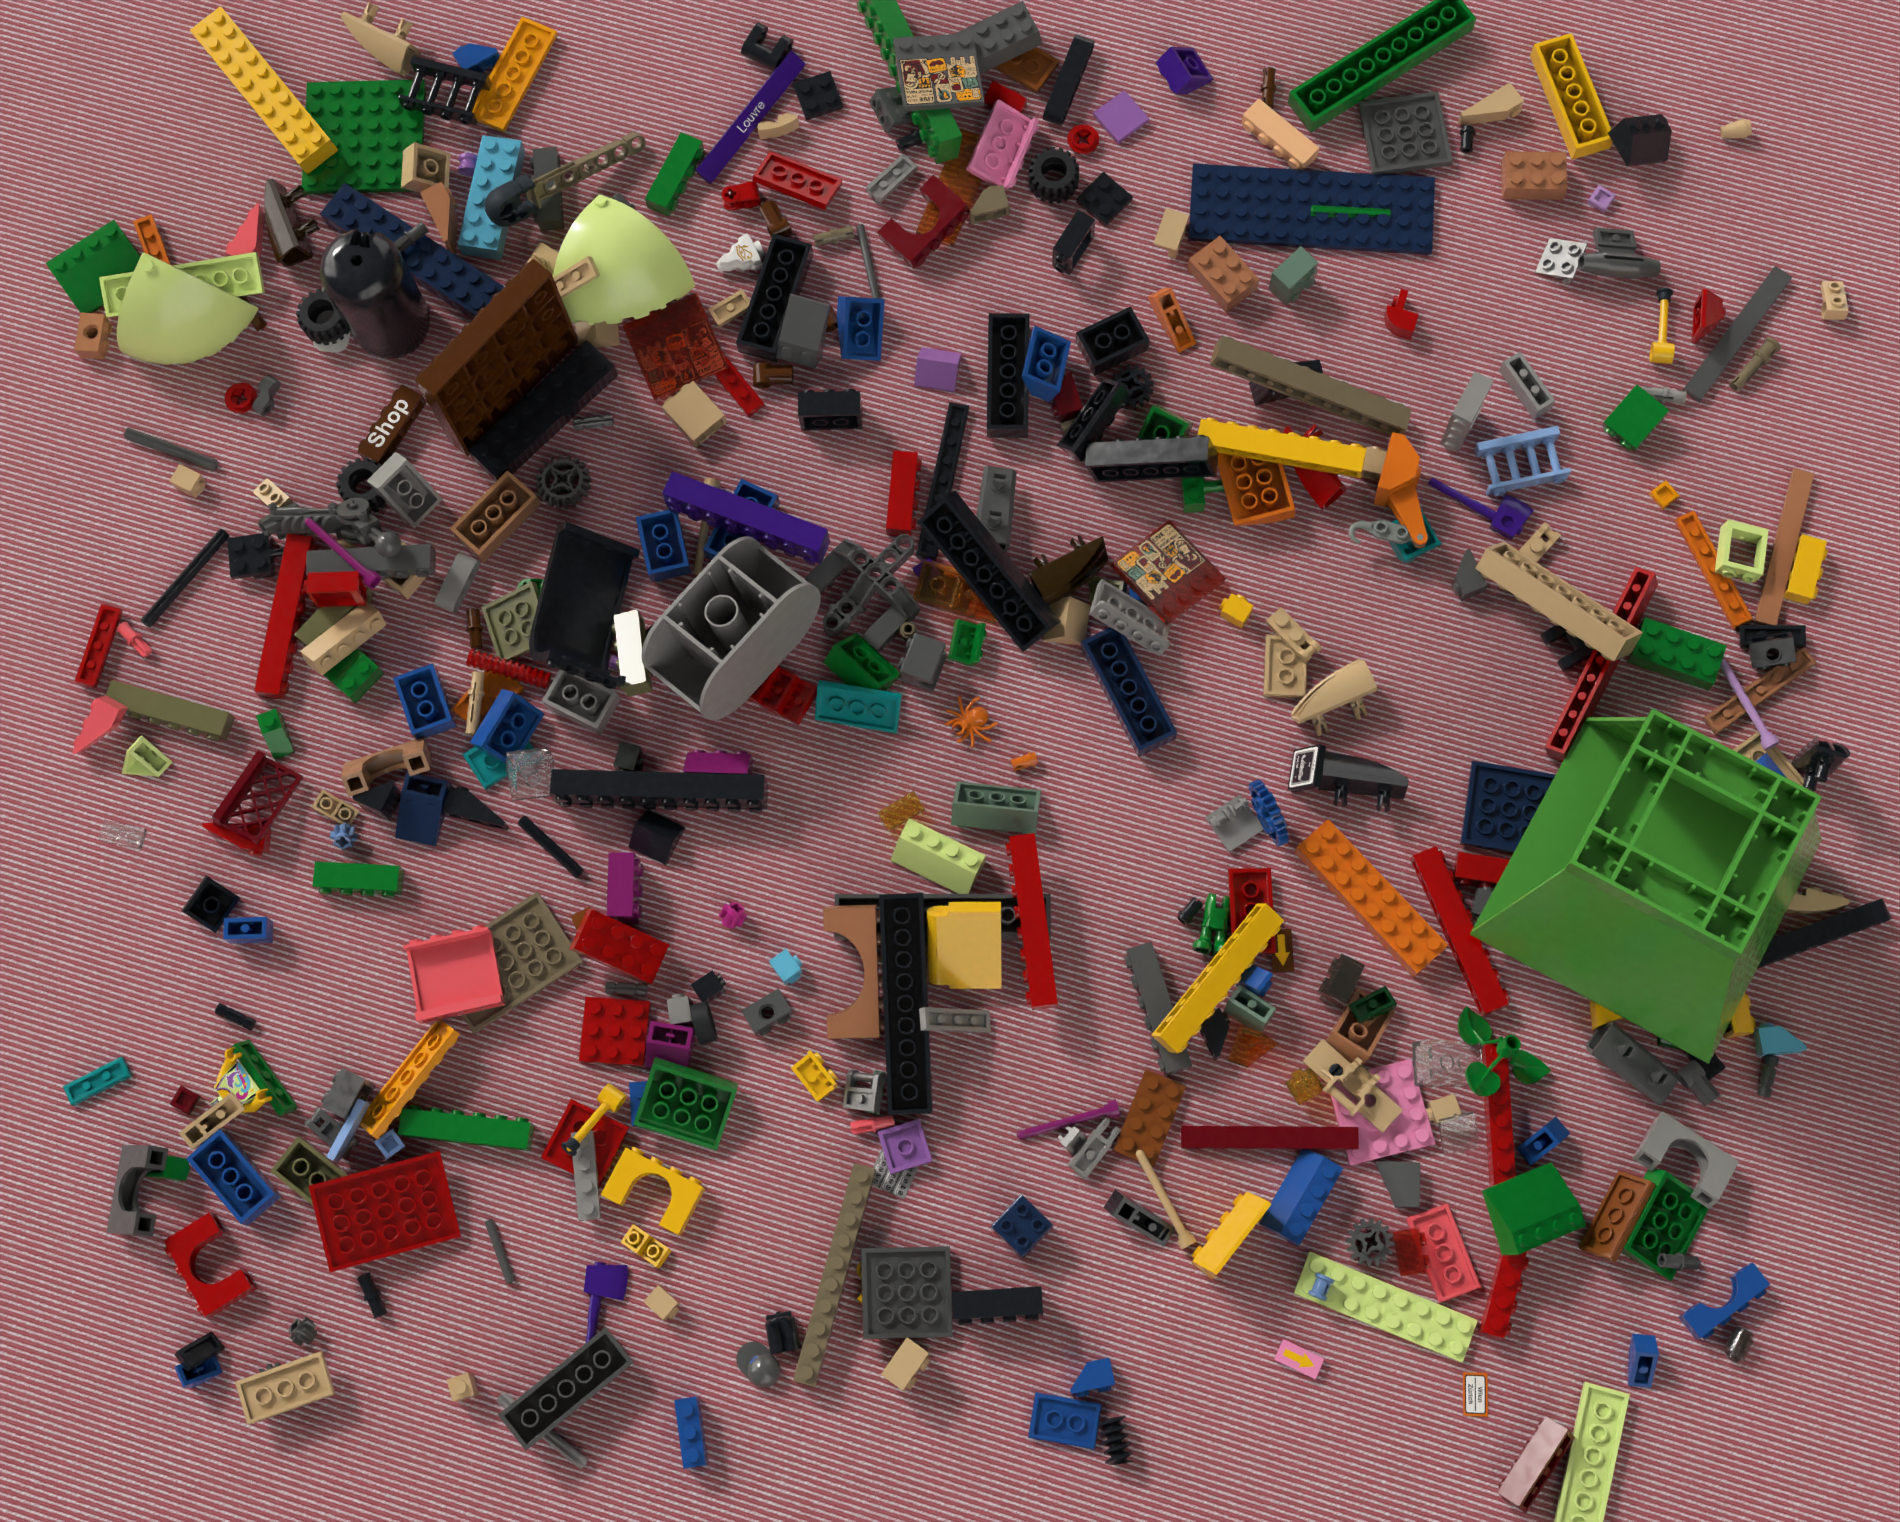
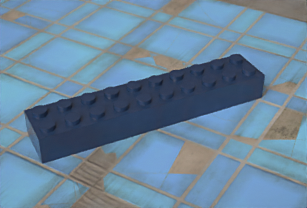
(428, 261)

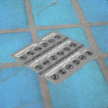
(897, 1183)

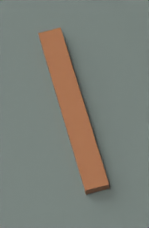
(1784, 547)

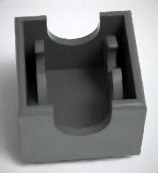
(922, 662)

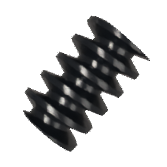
(1115, 1441)

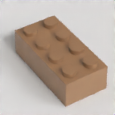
(495, 516)

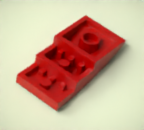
(785, 695)

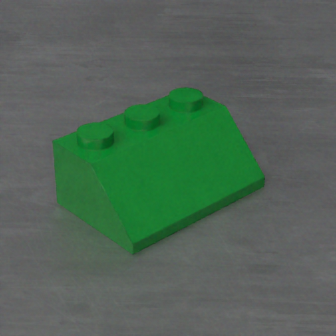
(860, 664)

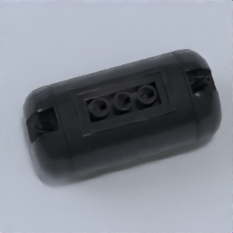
(375, 294)

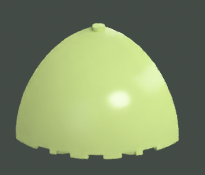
(634, 260)
(177, 316)

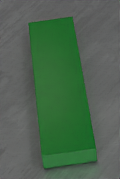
(264, 1078)

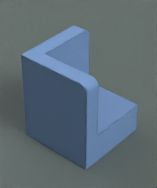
(389, 1144)

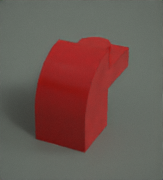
(1400, 321)

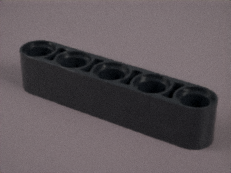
(1068, 80)

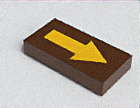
(1282, 960)

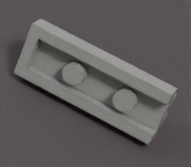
(891, 178)

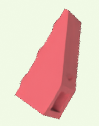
(248, 235)
(104, 717)

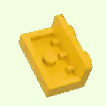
(814, 1075)

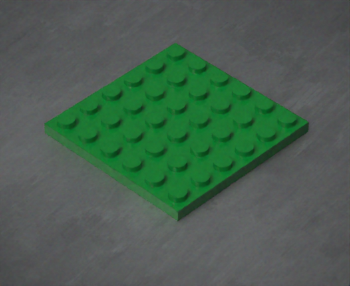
(368, 132)

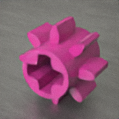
(732, 915)

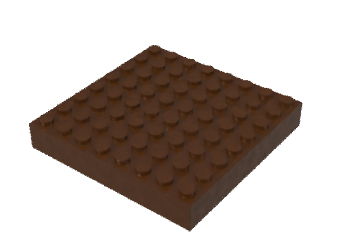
(498, 356)

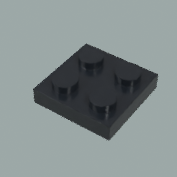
(818, 95)
(1104, 199)

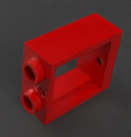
(336, 589)

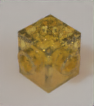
(1304, 1085)

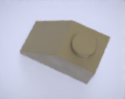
(990, 205)

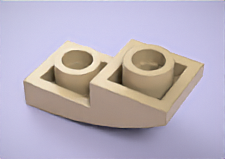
(786, 123)
(334, 808)

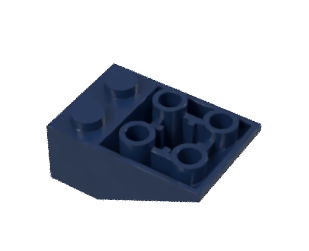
(421, 809)

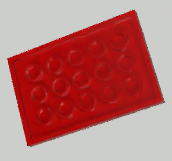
(384, 1211)

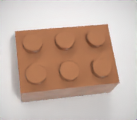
(1534, 175)
(1223, 274)

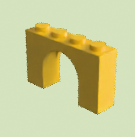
(634, 1166)

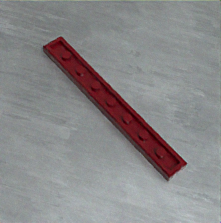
(1269, 1137)

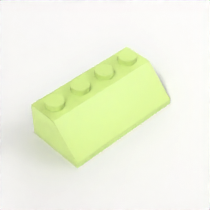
(938, 858)

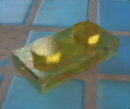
(900, 811)

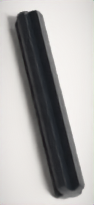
(550, 846)

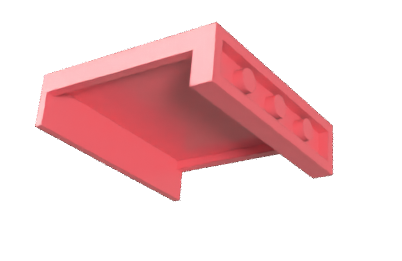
(454, 974)

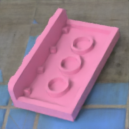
(1002, 145)

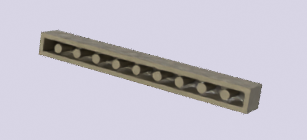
(1310, 386)
(834, 1275)

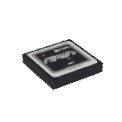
(1306, 768)

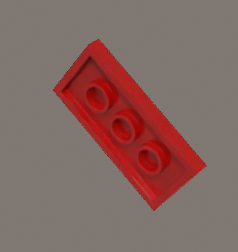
(797, 180)

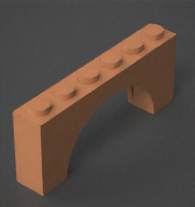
(863, 1016)

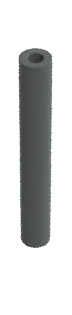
(501, 1256)

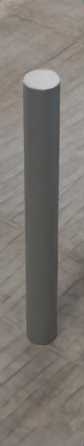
(868, 261)

